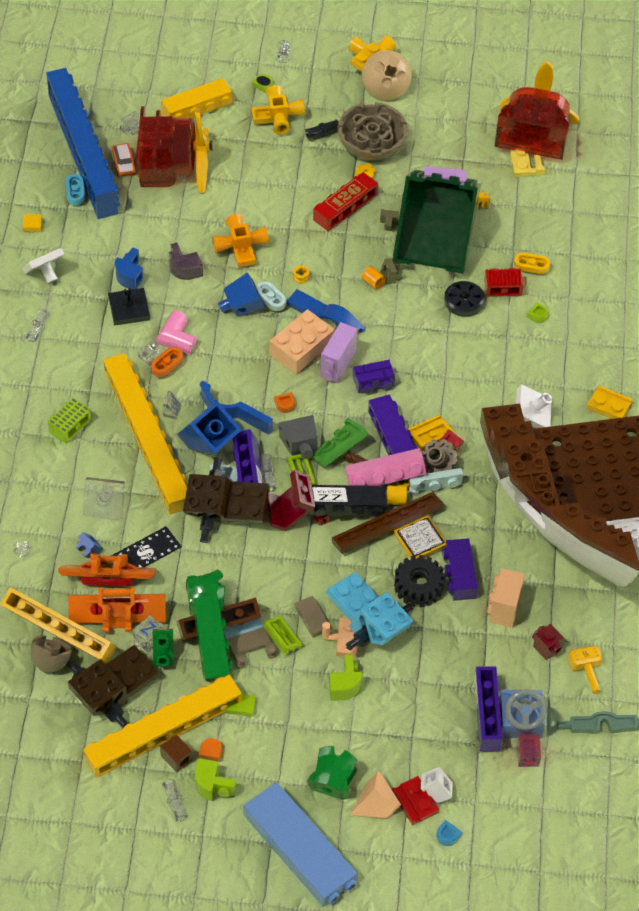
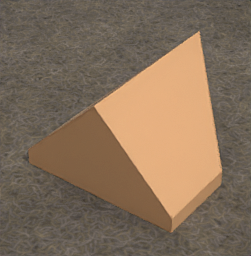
(376, 799)

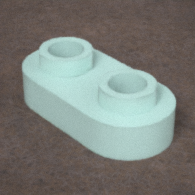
(274, 298)

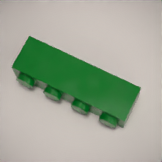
(211, 636)

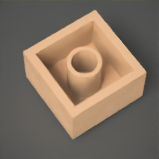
(505, 597)

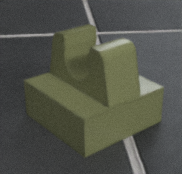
(389, 217)
(389, 270)

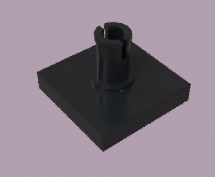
(129, 306)

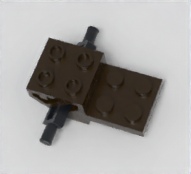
(220, 500)
(108, 686)

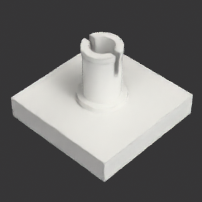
(44, 263)
(534, 406)

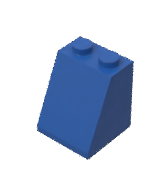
(209, 430)

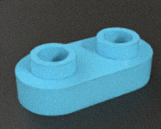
(75, 189)

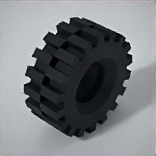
(415, 592)

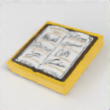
(420, 538)

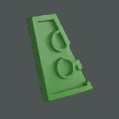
(340, 444)

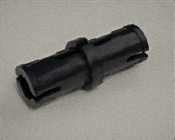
(322, 129)

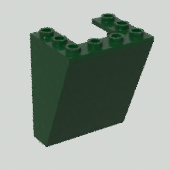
(436, 221)

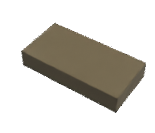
(311, 615)

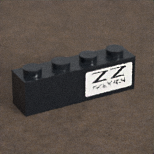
(349, 500)

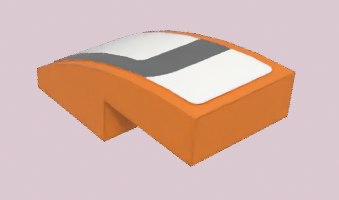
(123, 159)

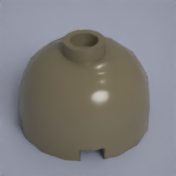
(50, 654)

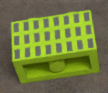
(69, 420)

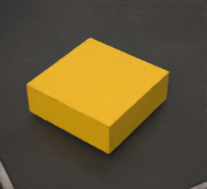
(32, 223)

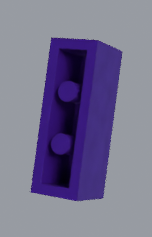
(460, 569)

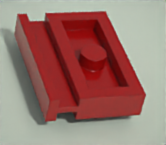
(415, 802)

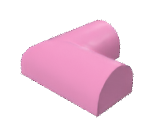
(173, 335)

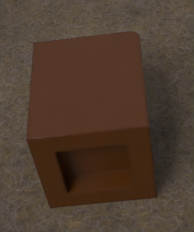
(176, 753)

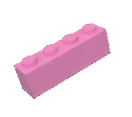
(387, 469)

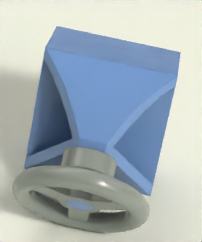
(522, 712)

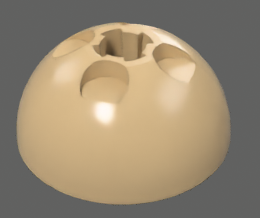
(378, 77)

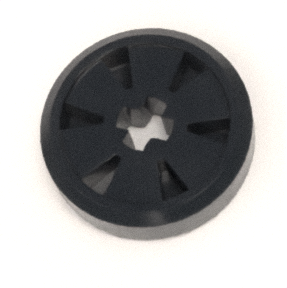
(457, 305)

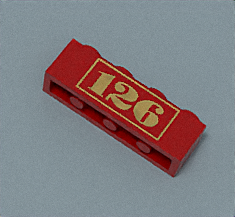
(345, 201)

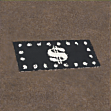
(151, 548)

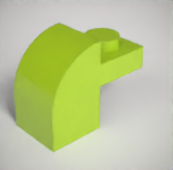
(347, 683)
(209, 783)

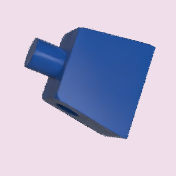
(242, 296)

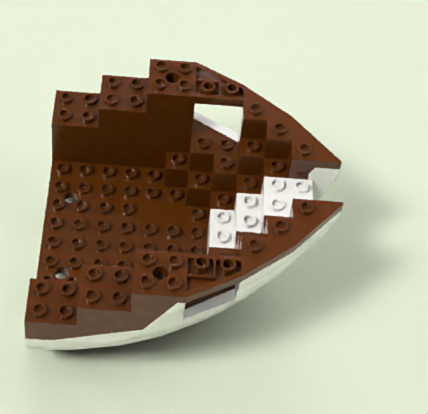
(576, 492)

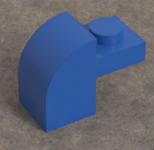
(127, 271)

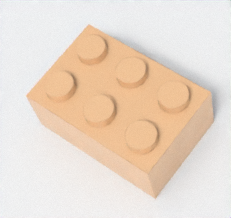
(301, 341)

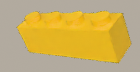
(199, 99)

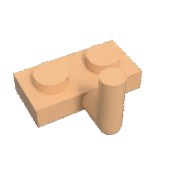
(343, 636)

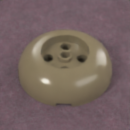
(362, 129)

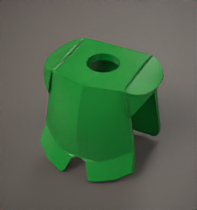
(203, 586)
(333, 773)

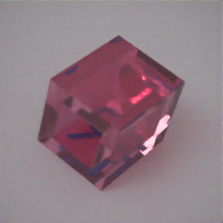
(528, 750)

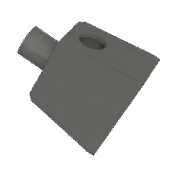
(299, 436)

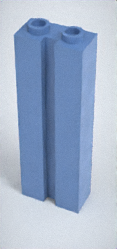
(300, 844)

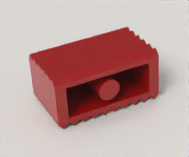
(503, 282)

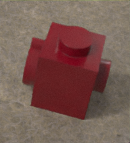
(547, 641)

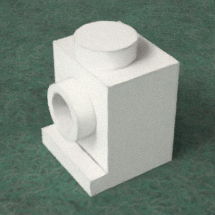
(437, 785)

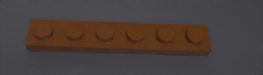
(387, 522)

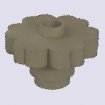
(445, 451)

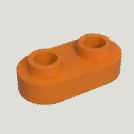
(166, 362)

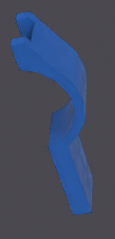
(301, 302)
(240, 410)

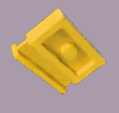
(609, 403)
(429, 430)

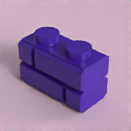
(373, 376)

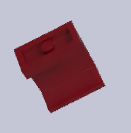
(293, 503)

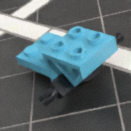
(372, 617)

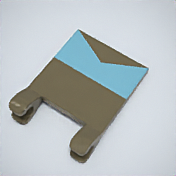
(246, 638)

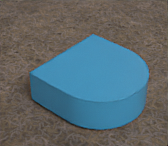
(448, 834)

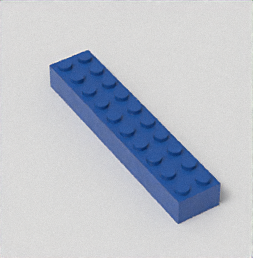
(83, 143)

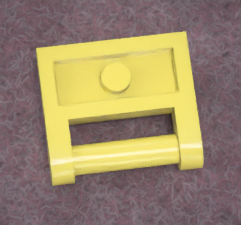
(521, 164)

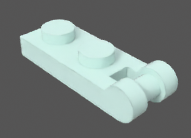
(435, 481)

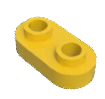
(532, 263)

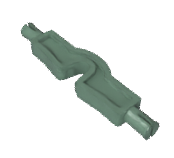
(592, 725)

